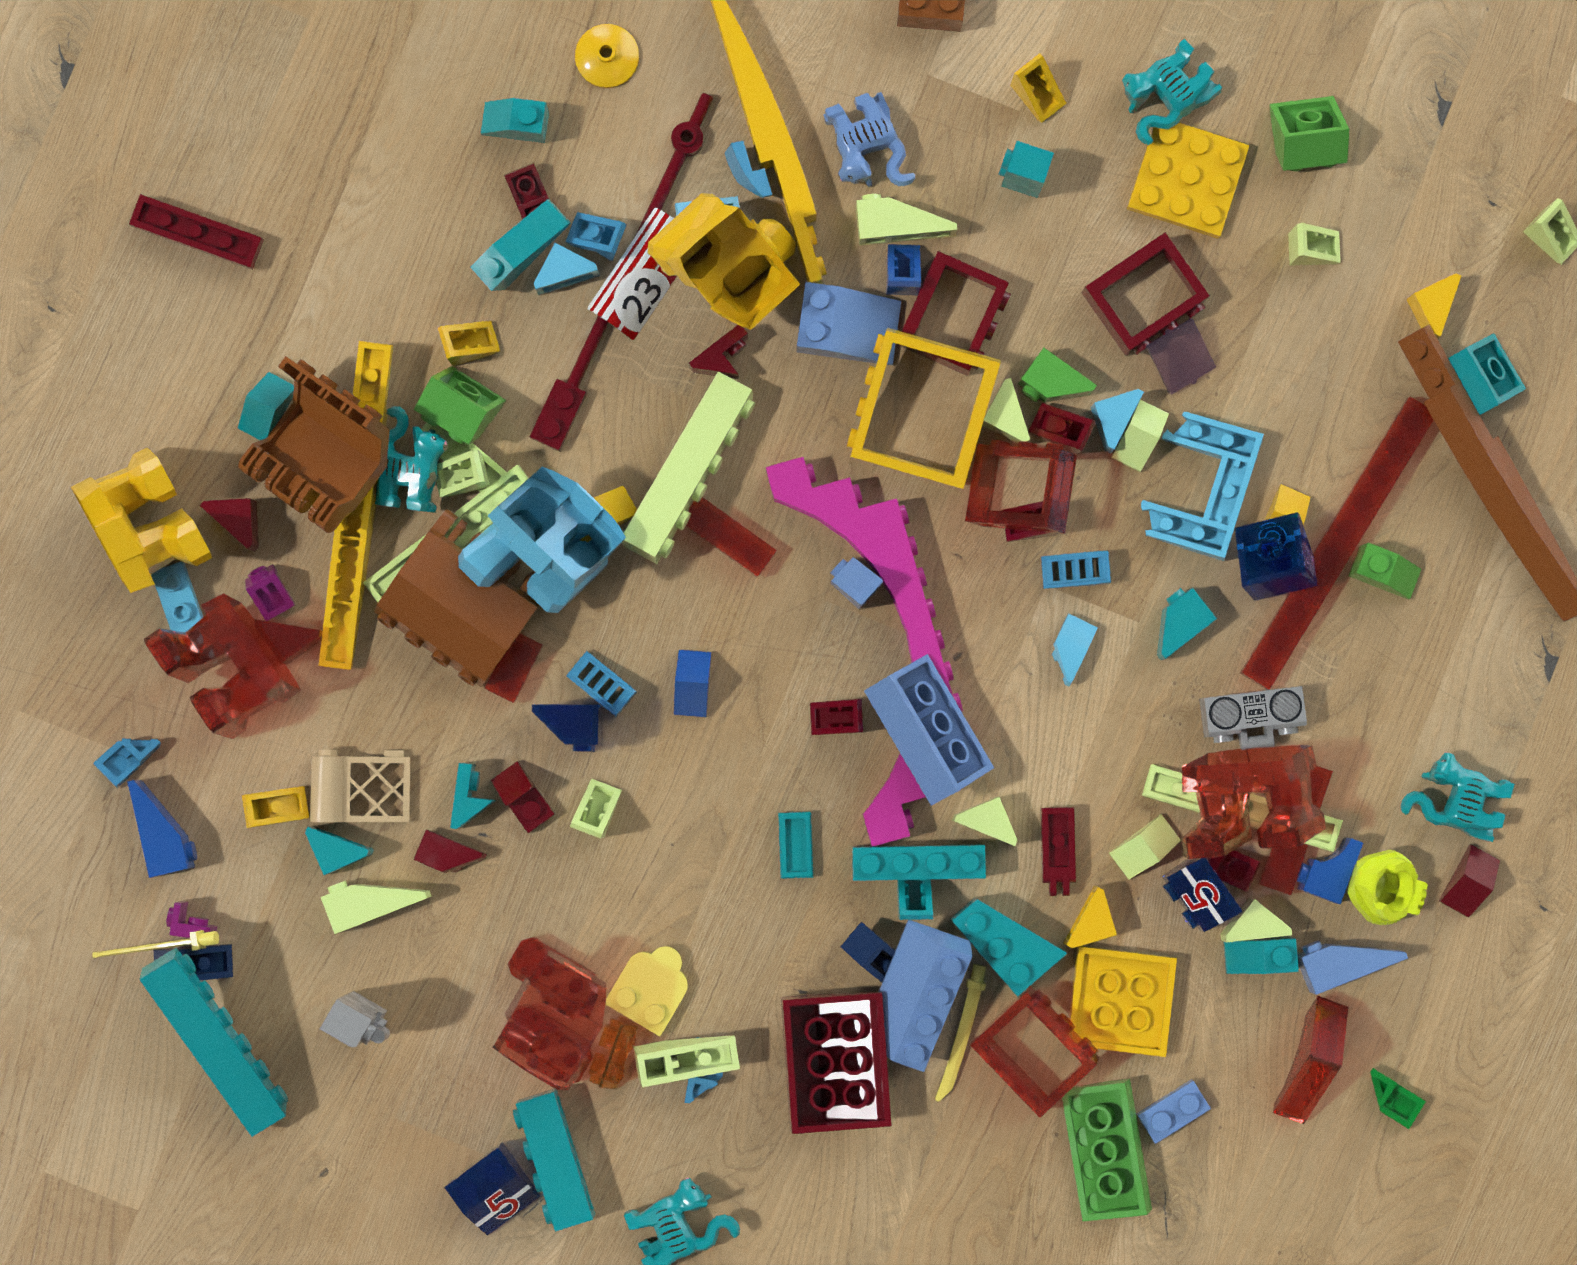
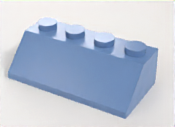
(929, 729)
(921, 991)

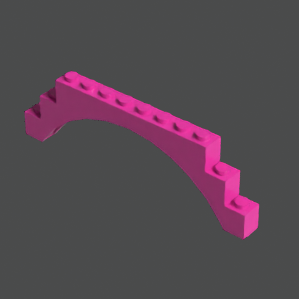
(882, 541)

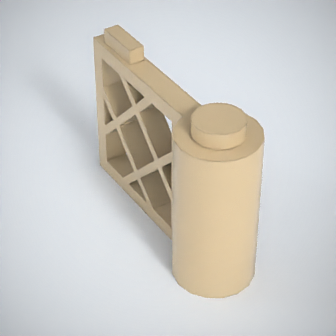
(332, 787)

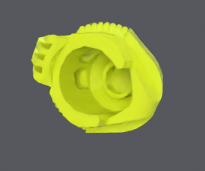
(1386, 887)

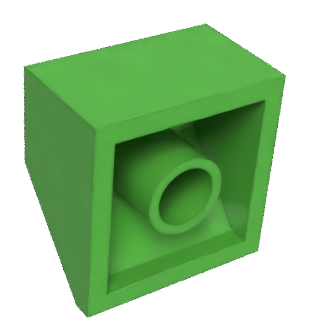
(1309, 133)
(458, 405)

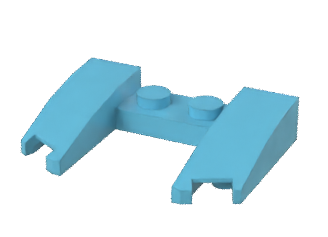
(1238, 455)

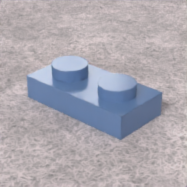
(1173, 1111)

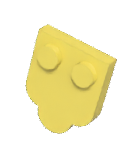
(650, 988)

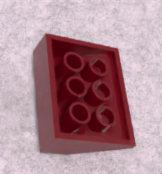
(835, 1062)

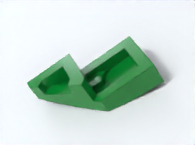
(1396, 1100)

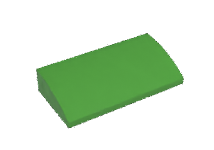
(1106, 1150)

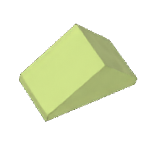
(1554, 231)
(1313, 245)
(1006, 415)
(1140, 436)
(462, 474)
(596, 809)
(988, 819)
(1145, 847)
(1254, 923)

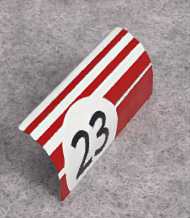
(635, 282)

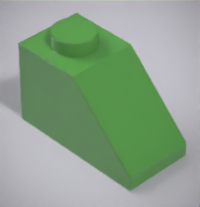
(1053, 380)
(1385, 570)

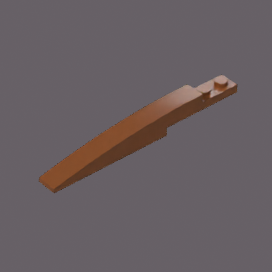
(1491, 472)

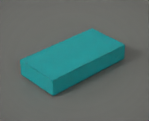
(795, 845)

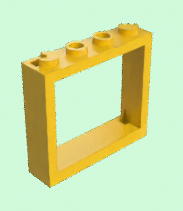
(874, 380)

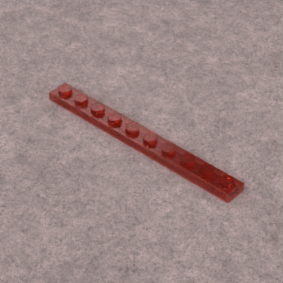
(1339, 542)

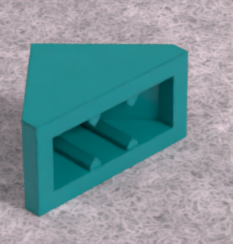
(265, 406)
(335, 851)
(914, 899)

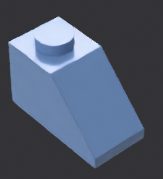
(855, 581)

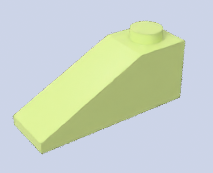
(894, 221)
(361, 903)
(685, 1059)

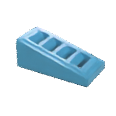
(1103, 564)
(621, 701)

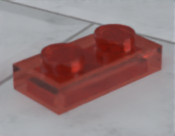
(514, 668)

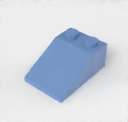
(845, 322)

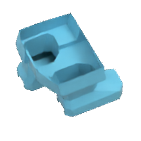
(544, 529)

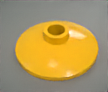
(608, 71)

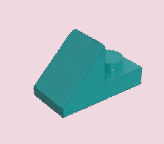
(465, 806)

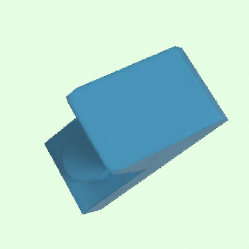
(596, 234)

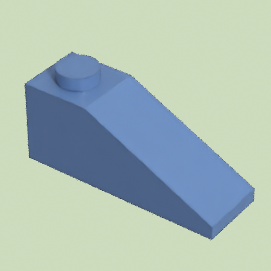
(1334, 964)

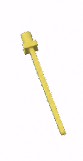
(197, 940)
(975, 986)

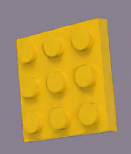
(1188, 178)
(1123, 1000)

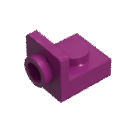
(268, 592)
(181, 928)

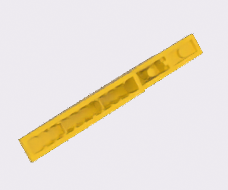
(771, 138)
(354, 533)

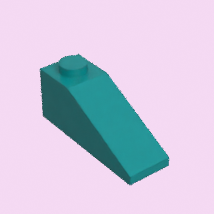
(520, 246)

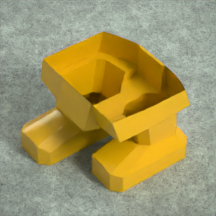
(727, 258)
(147, 548)

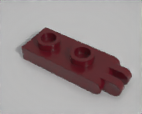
(1058, 848)

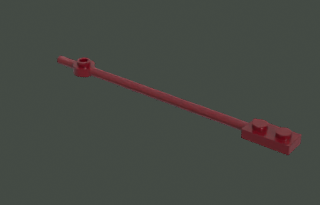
(565, 397)

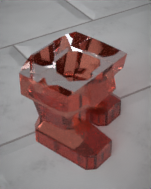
(221, 636)
(1223, 795)
(552, 1014)

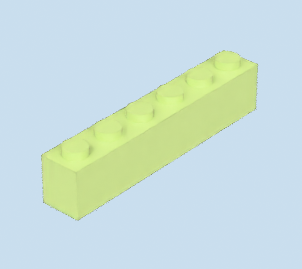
(688, 467)

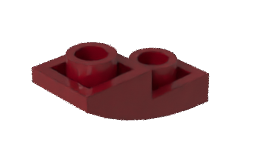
(526, 188)

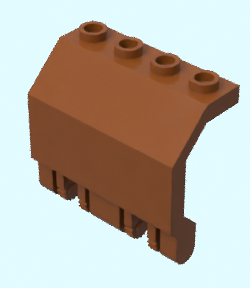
(320, 450)
(451, 614)

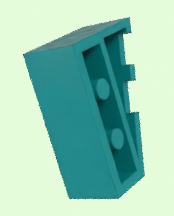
(1007, 946)

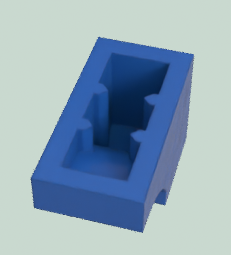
(1330, 875)

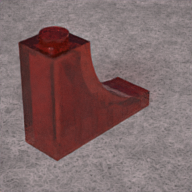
(1316, 1060)

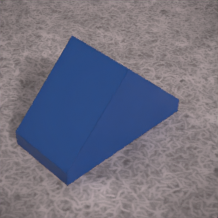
(903, 270)
(692, 683)

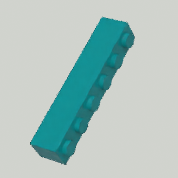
(214, 1041)

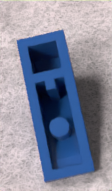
(161, 837)

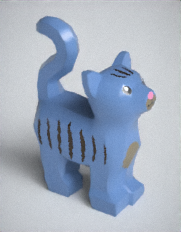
(864, 137)

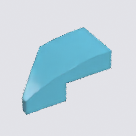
(1072, 646)

